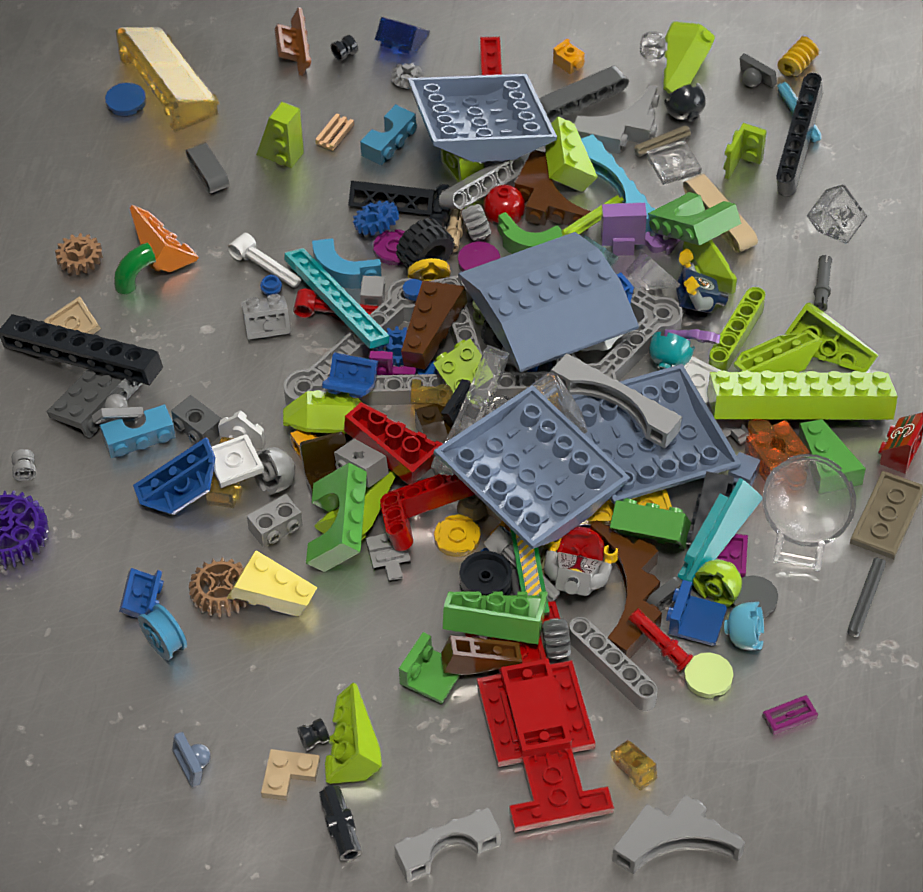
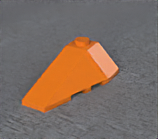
(167, 250)

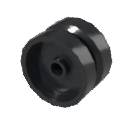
(486, 573)

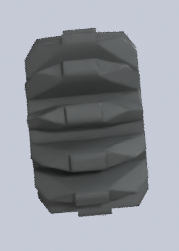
(556, 638)

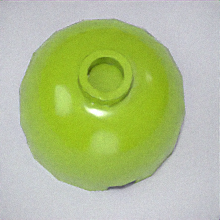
(719, 581)

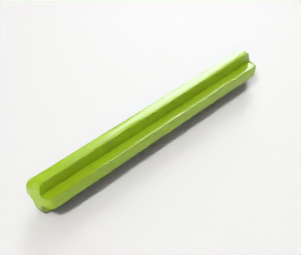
(589, 219)

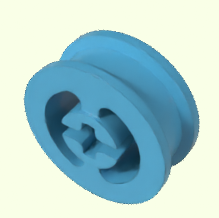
(162, 631)

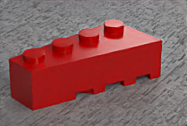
(406, 451)

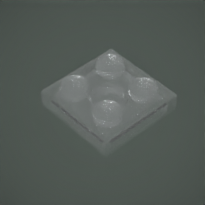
(673, 162)

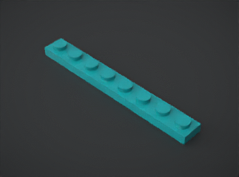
(337, 298)

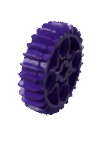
(16, 536)

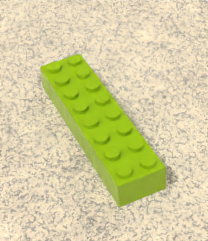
(801, 395)

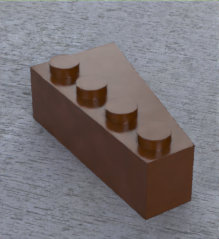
(432, 316)

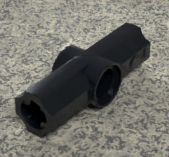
(340, 823)

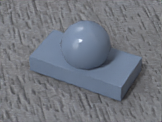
(191, 758)

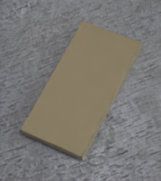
(887, 515)

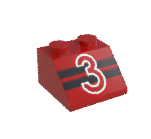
(902, 443)

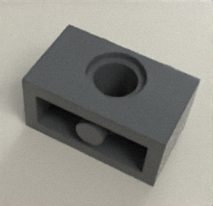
(195, 420)

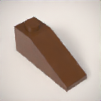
(478, 655)

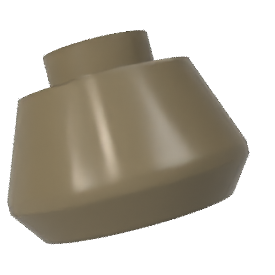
(472, 507)

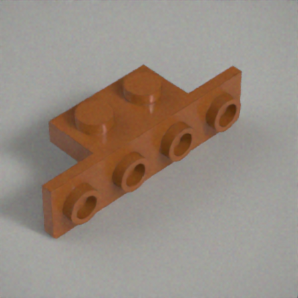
(293, 41)

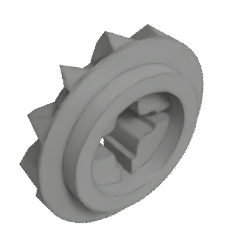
(402, 80)

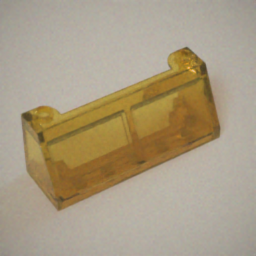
(167, 75)

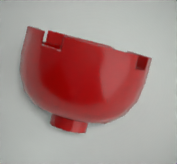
(501, 200)

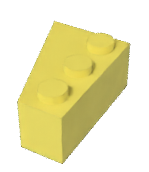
(272, 586)

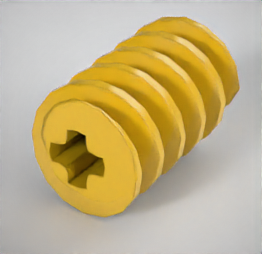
(798, 57)

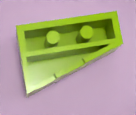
(283, 136)

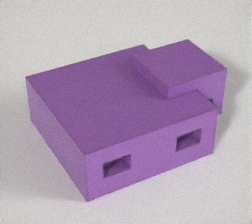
(623, 227)

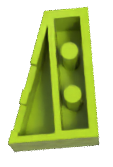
(568, 157)

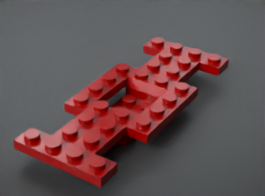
(549, 730)

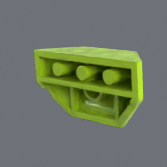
(710, 262)
(780, 354)
(319, 411)

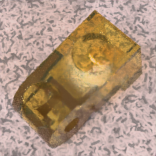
(431, 395)
(635, 764)

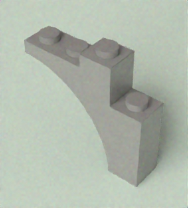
(630, 124)
(685, 828)

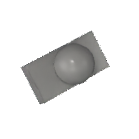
(115, 409)

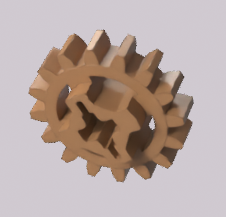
(78, 253)

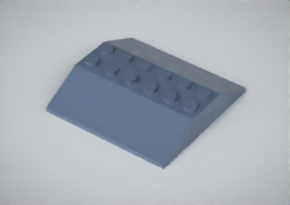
(483, 115)
(551, 300)
(533, 468)
(651, 468)

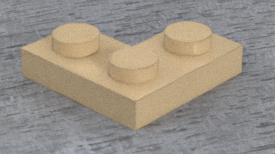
(283, 767)

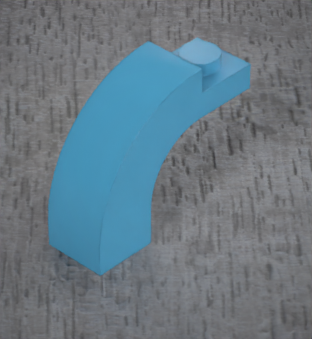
(344, 272)

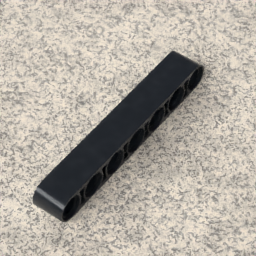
(799, 134)

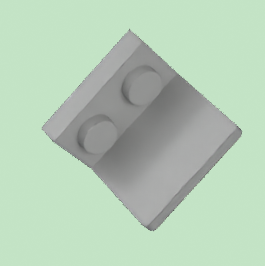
(266, 316)

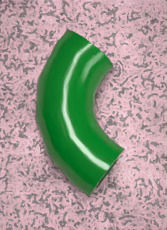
(130, 267)

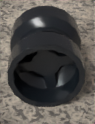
(345, 47)
(313, 734)

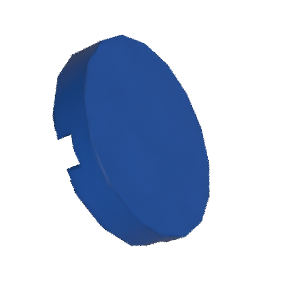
(125, 99)

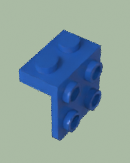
(351, 375)
(695, 617)

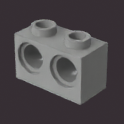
(274, 520)

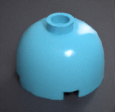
(745, 626)

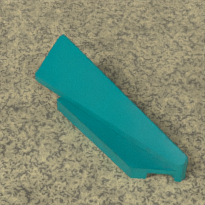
(720, 527)

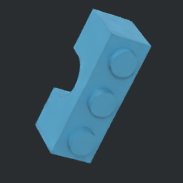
(380, 146)
(123, 440)

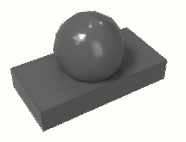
(756, 72)

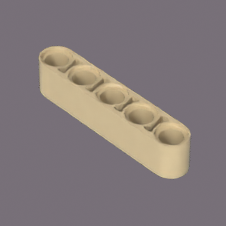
(739, 237)

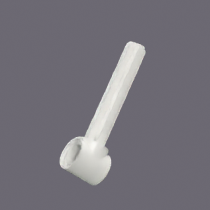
(245, 248)

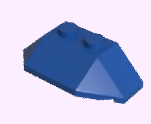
(178, 480)

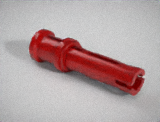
(668, 647)

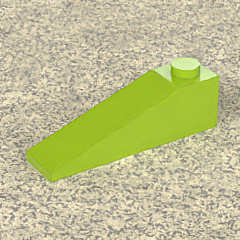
(685, 53)
(371, 505)
(354, 744)

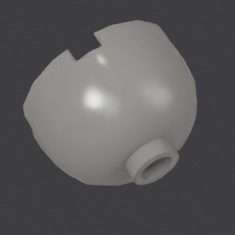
(278, 470)

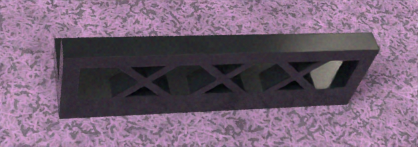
(392, 189)

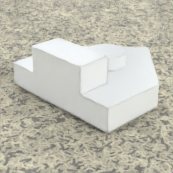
(238, 426)

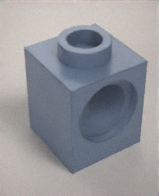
(747, 471)

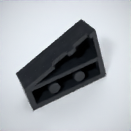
(713, 486)

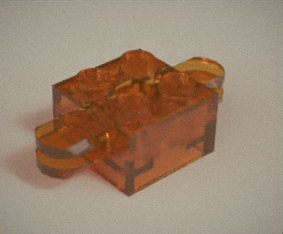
(768, 443)

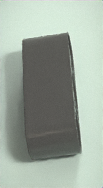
(207, 168)

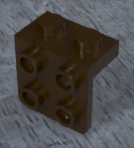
(319, 456)

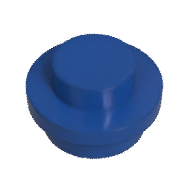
(271, 285)

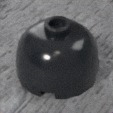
(686, 102)

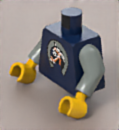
(696, 289)

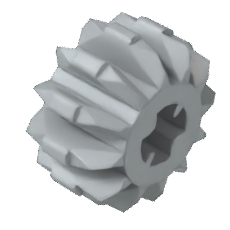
(476, 222)

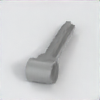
(501, 542)

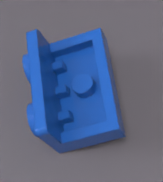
(140, 592)

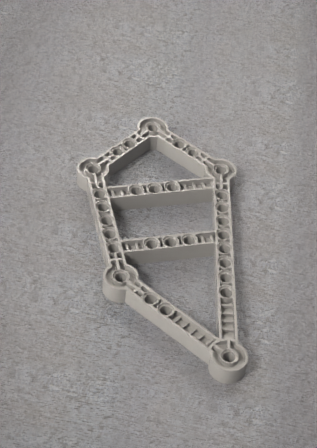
(651, 312)

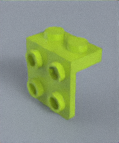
(458, 363)

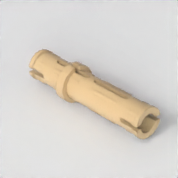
(455, 227)

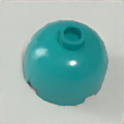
(670, 350)

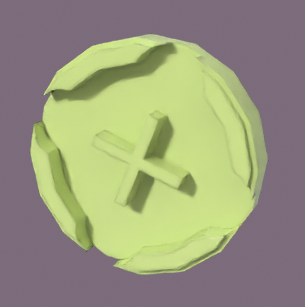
(708, 675)

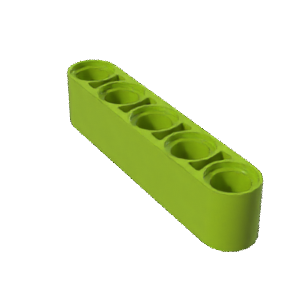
(737, 329)

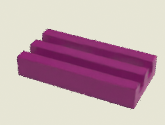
(788, 720)

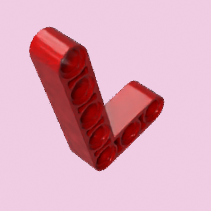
(416, 499)

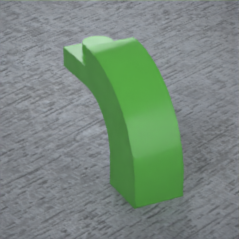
(517, 239)

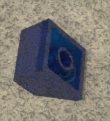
(400, 34)

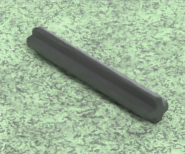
(866, 597)

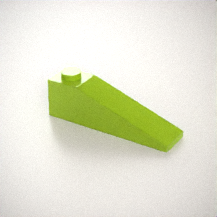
(837, 343)

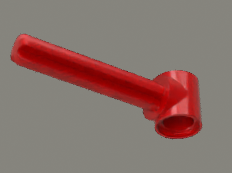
(307, 304)

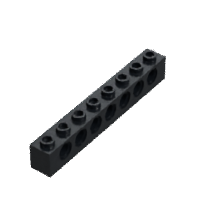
(81, 349)

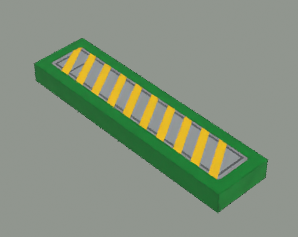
(529, 568)

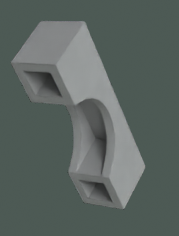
(474, 831)

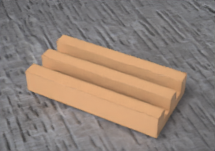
(331, 131)

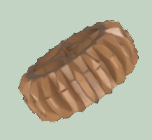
(220, 580)

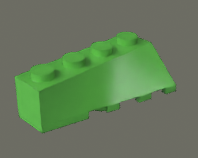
(496, 615)

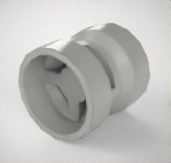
(23, 465)

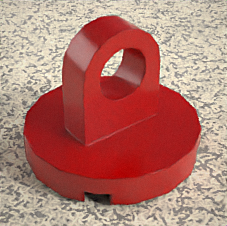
(583, 543)

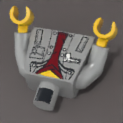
(577, 573)

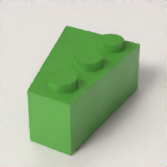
(824, 442)
(650, 522)

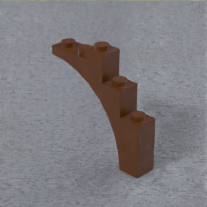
(634, 566)

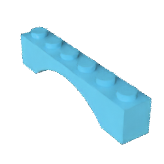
(613, 174)

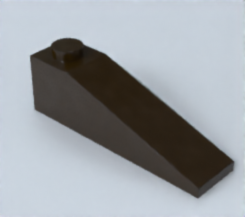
(432, 423)

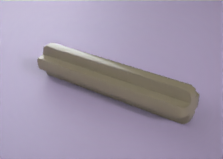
(662, 140)

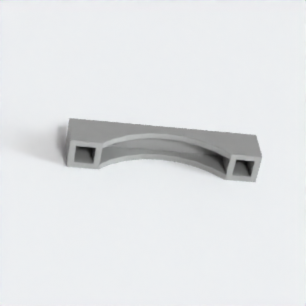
(656, 421)

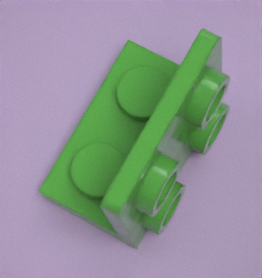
(424, 671)

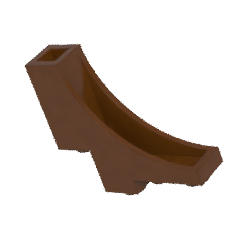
(542, 196)

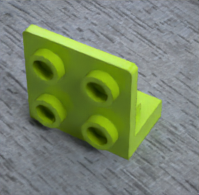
(747, 145)

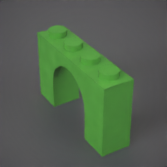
(690, 222)
(344, 490)

